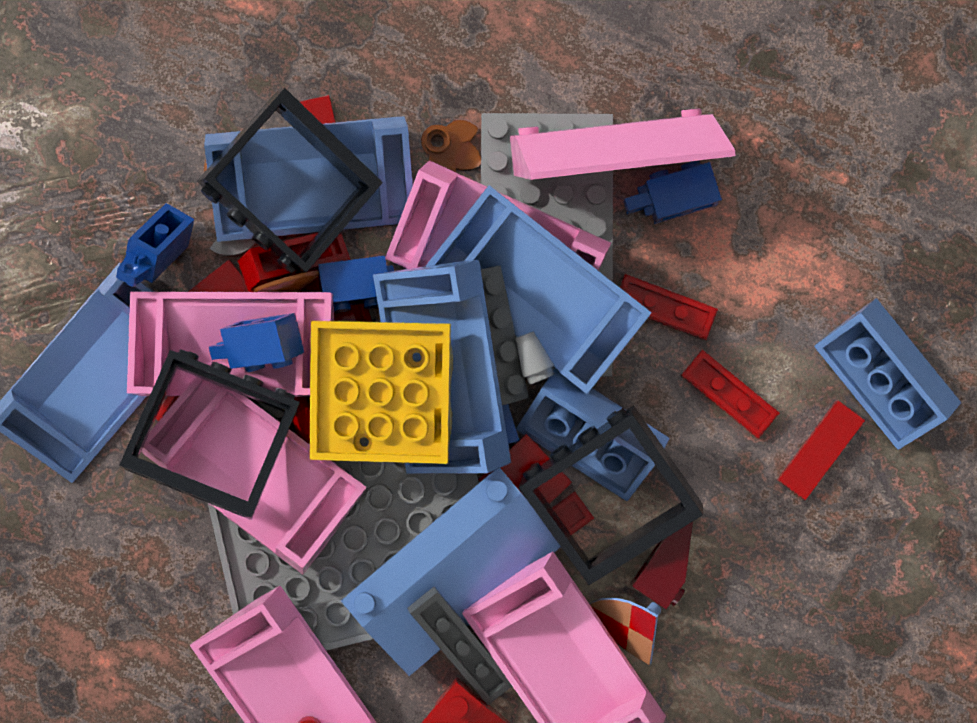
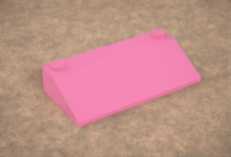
(618, 146)
(442, 200)
(194, 323)
(223, 444)
(559, 650)
(277, 666)

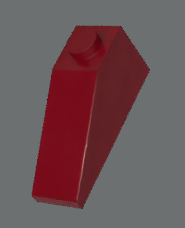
(666, 569)

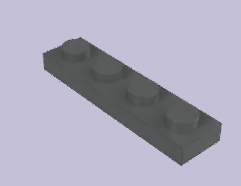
(508, 367)
(459, 645)

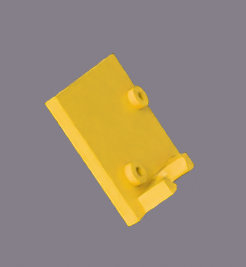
(375, 390)

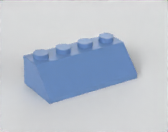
(888, 374)
(565, 411)

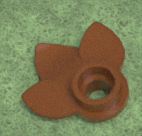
(457, 149)

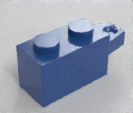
(676, 193)
(155, 246)
(352, 281)
(260, 342)

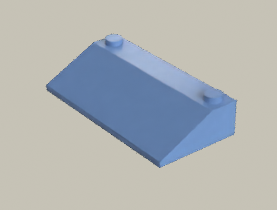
(299, 189)
(549, 288)
(455, 296)
(77, 386)
(461, 554)

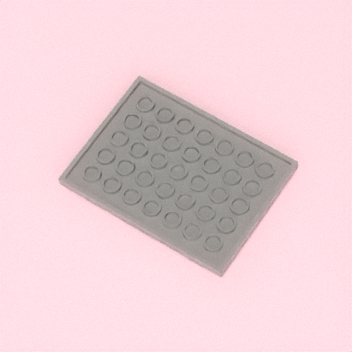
(377, 527)

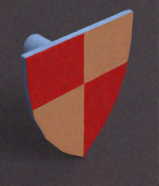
(630, 625)

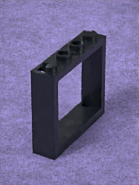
(324, 142)
(219, 375)
(641, 539)

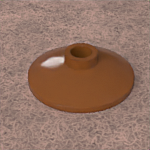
(289, 284)

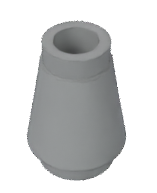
(533, 358)

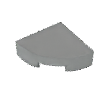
(232, 247)

